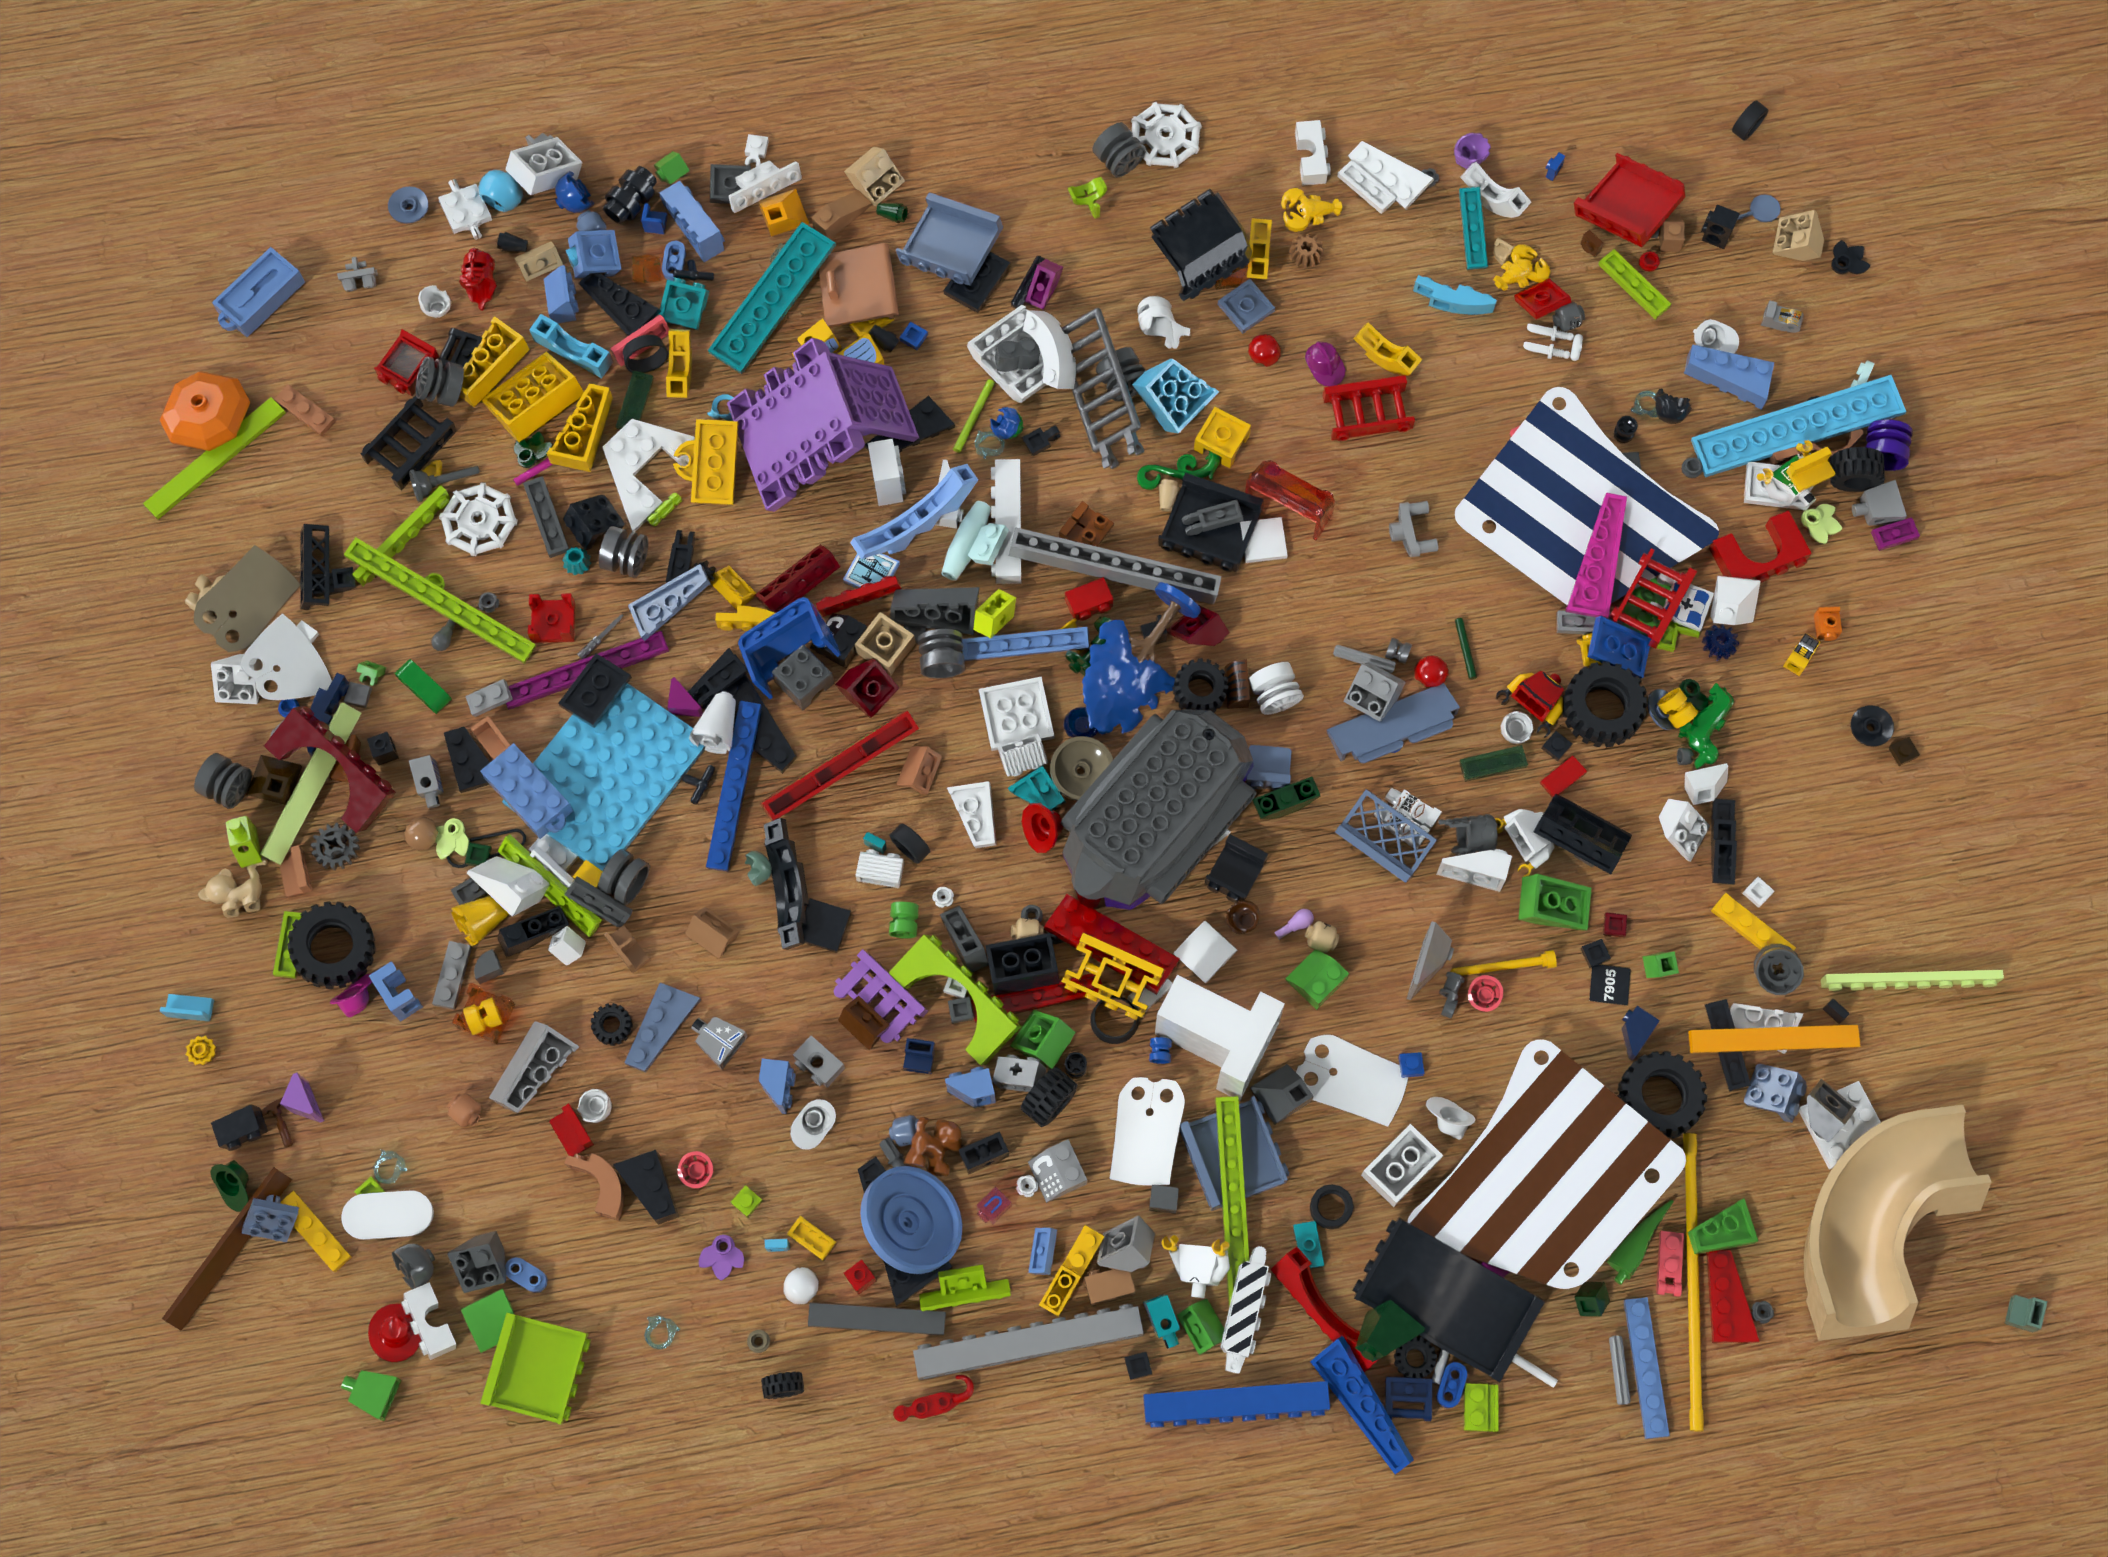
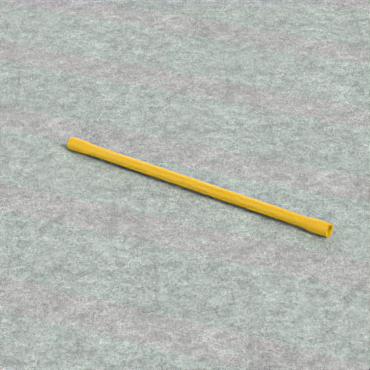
(1696, 1412)

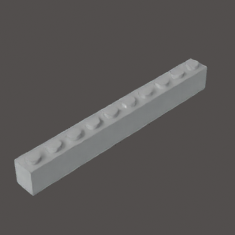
(1112, 565)
(1028, 1343)

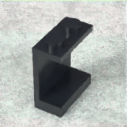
(1236, 869)

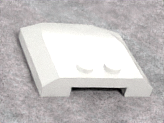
(1018, 383)

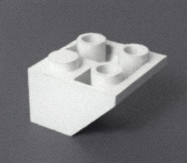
(232, 683)
(1683, 827)

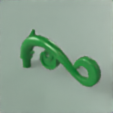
(1184, 461)

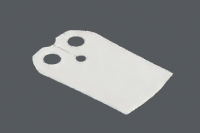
(1363, 1081)
(1142, 1142)

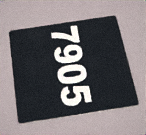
(1610, 984)

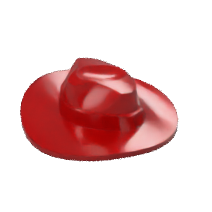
(392, 1334)

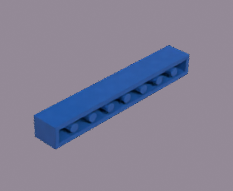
(1236, 1403)

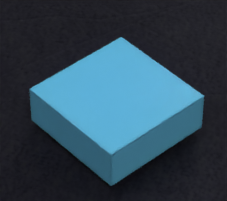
(776, 1245)

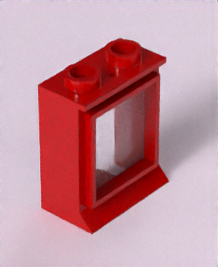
(403, 362)

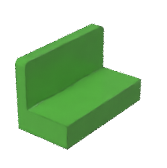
(1202, 1325)

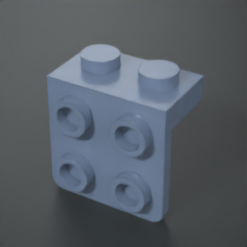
(1270, 767)
(1776, 1091)

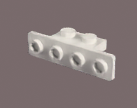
(762, 182)

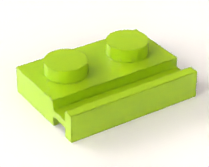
(1481, 1407)

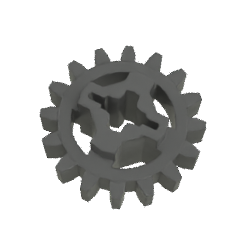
(335, 837)

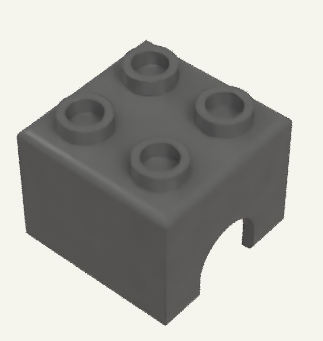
(802, 676)

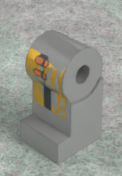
(1782, 318)

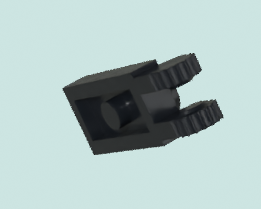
(680, 556)
(720, 679)

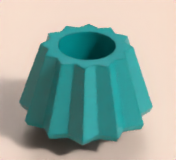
(576, 561)

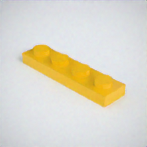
(1747, 923)
(317, 1234)

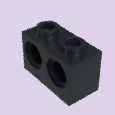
(1719, 226)

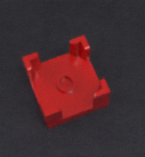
(552, 619)

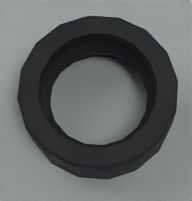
(1750, 120)
(910, 843)
(1331, 1189)

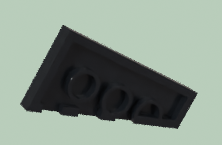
(619, 303)
(928, 421)

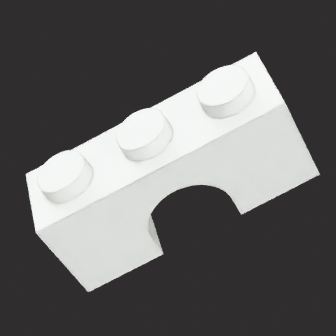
(1310, 137)
(435, 1340)

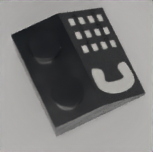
(846, 633)

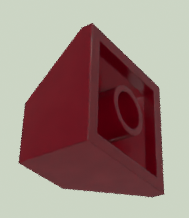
(1203, 630)
(867, 686)

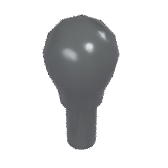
(442, 638)

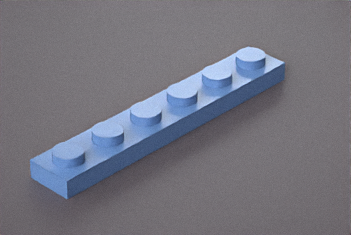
(1026, 643)
(1646, 1368)

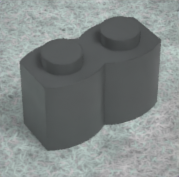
(1016, 355)

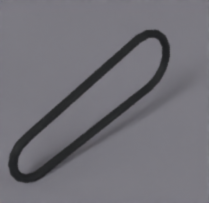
(488, 836)

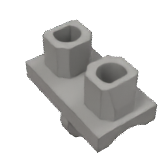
(367, 275)

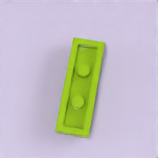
(283, 964)

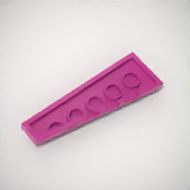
(1597, 571)

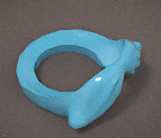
(714, 413)

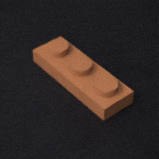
(305, 410)

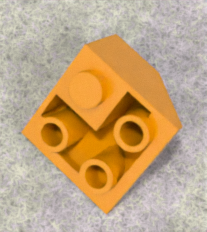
(783, 212)

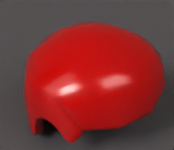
(1264, 350)
(1431, 671)

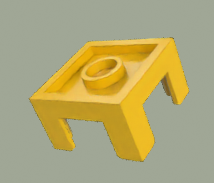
(1222, 436)

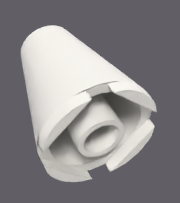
(716, 725)

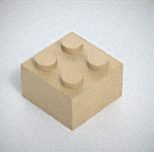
(885, 642)

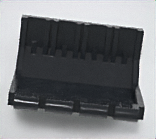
(1202, 243)

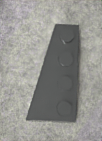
(936, 608)

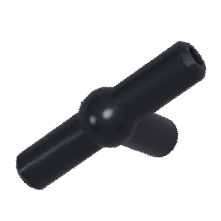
(693, 274)
(701, 784)

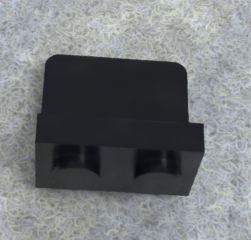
(591, 519)

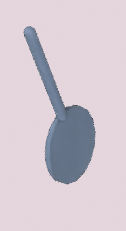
(1763, 208)

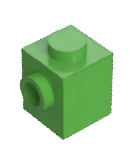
(671, 168)
(1660, 964)

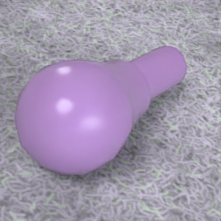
(1300, 920)

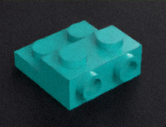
(683, 303)

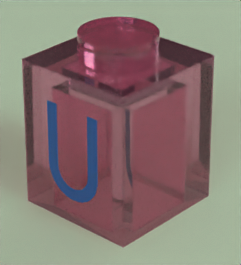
(993, 1206)

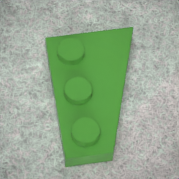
(1725, 1230)

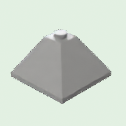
(1431, 959)

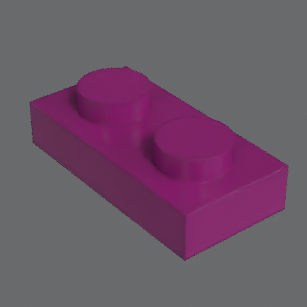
(1895, 534)

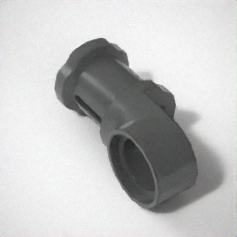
(1450, 991)

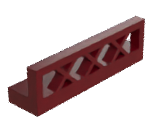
(798, 580)

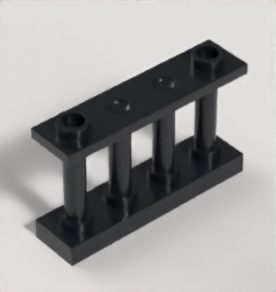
(417, 459)

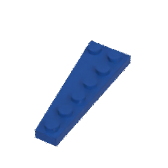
(1354, 1391)

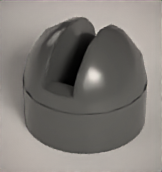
(1684, 756)

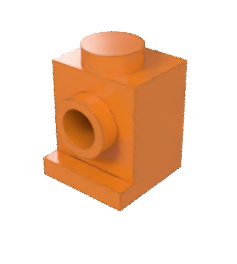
(1825, 630)

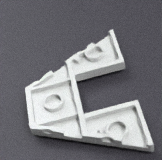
(628, 453)

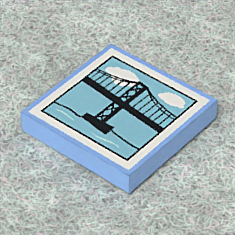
(870, 570)

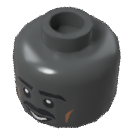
(1569, 316)

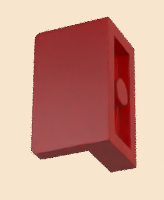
(571, 1131)

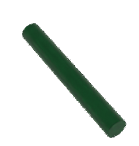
(1465, 648)

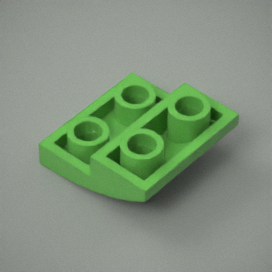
(486, 1318)

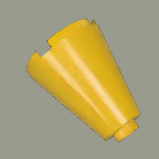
(478, 918)

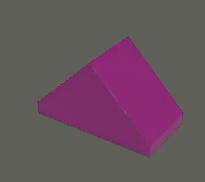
(681, 702)

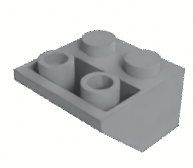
(1374, 691)

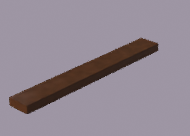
(221, 1255)

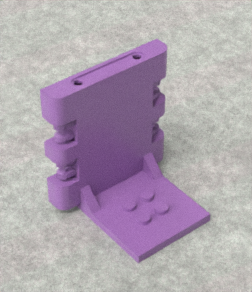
(815, 417)

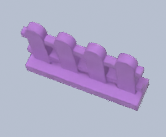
(875, 986)

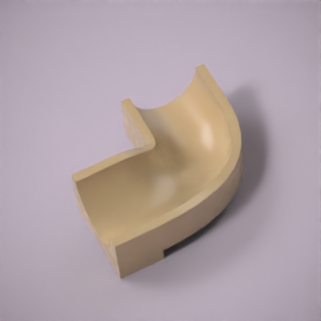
(1869, 1208)

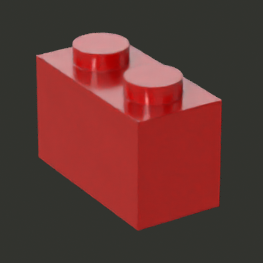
(1089, 599)

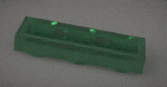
(635, 398)
(1493, 763)

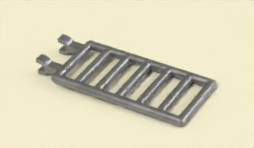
(1129, 432)

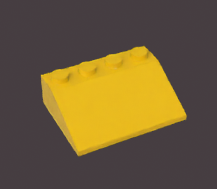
(533, 396)

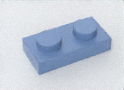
(1042, 1251)

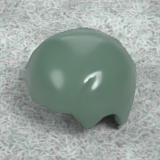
(760, 867)

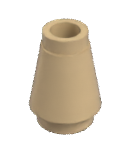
(1167, 493)

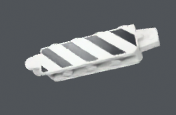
(1244, 1310)

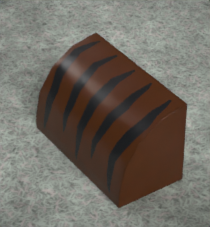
(1238, 684)

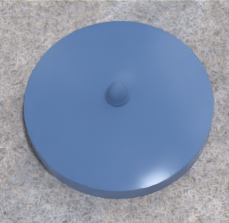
(911, 1220)

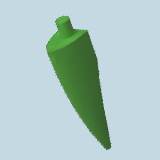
(1633, 1248)

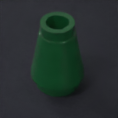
(893, 211)

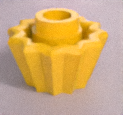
(200, 1050)

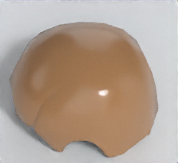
(421, 833)

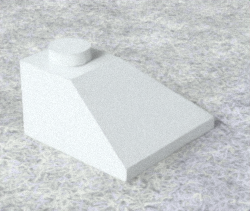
(1734, 600)

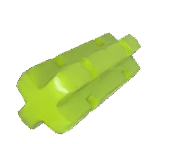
(664, 509)

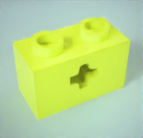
(994, 613)

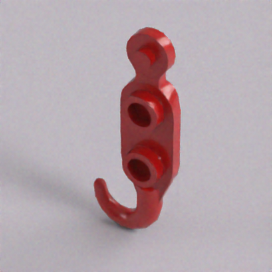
(934, 1404)

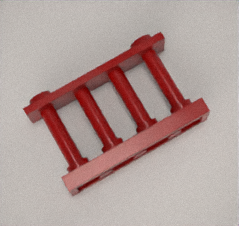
(1375, 390)
(1673, 597)

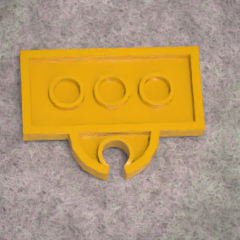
(711, 462)

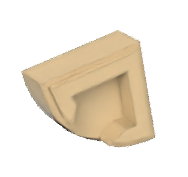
(1502, 251)

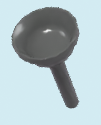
(423, 484)

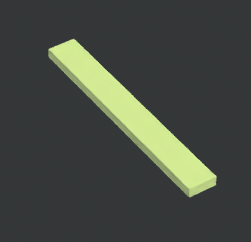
(307, 789)

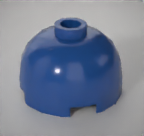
(572, 194)

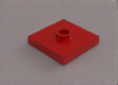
(1542, 298)

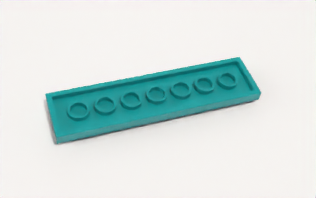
(771, 297)

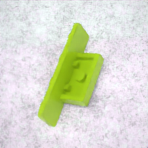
(963, 1287)

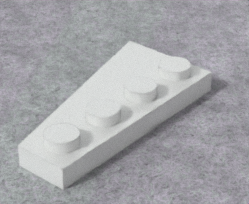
(1397, 177)

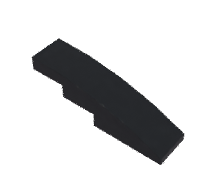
(1723, 841)

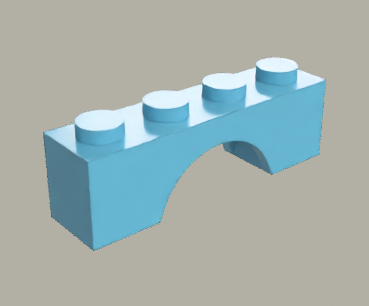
(553, 337)

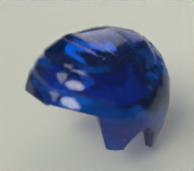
(1077, 724)

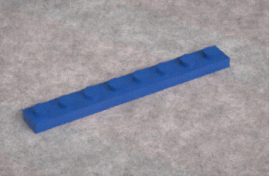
(734, 786)

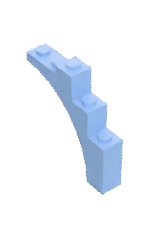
(921, 517)

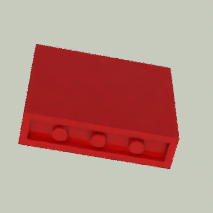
(1631, 201)

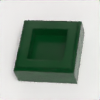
(477, 854)

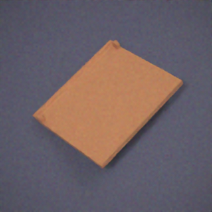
(858, 285)

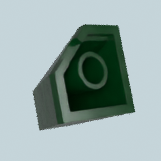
(1386, 1330)

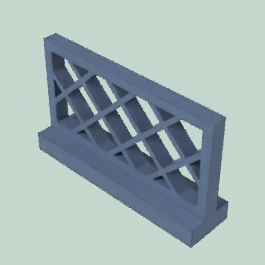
(1377, 852)

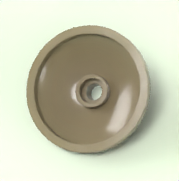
(1077, 753)

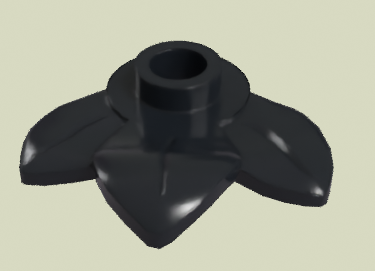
(1850, 258)

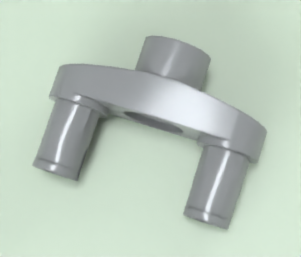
(1404, 530)

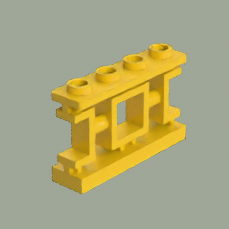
(1119, 961)

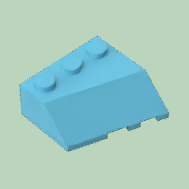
(1173, 394)

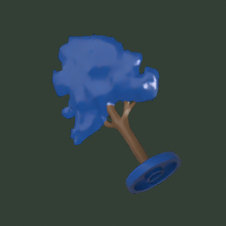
(1118, 680)

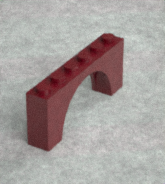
(367, 790)

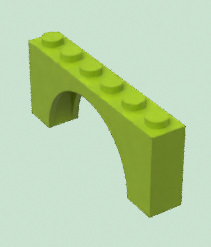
(994, 1024)

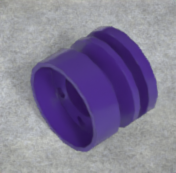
(1892, 440)

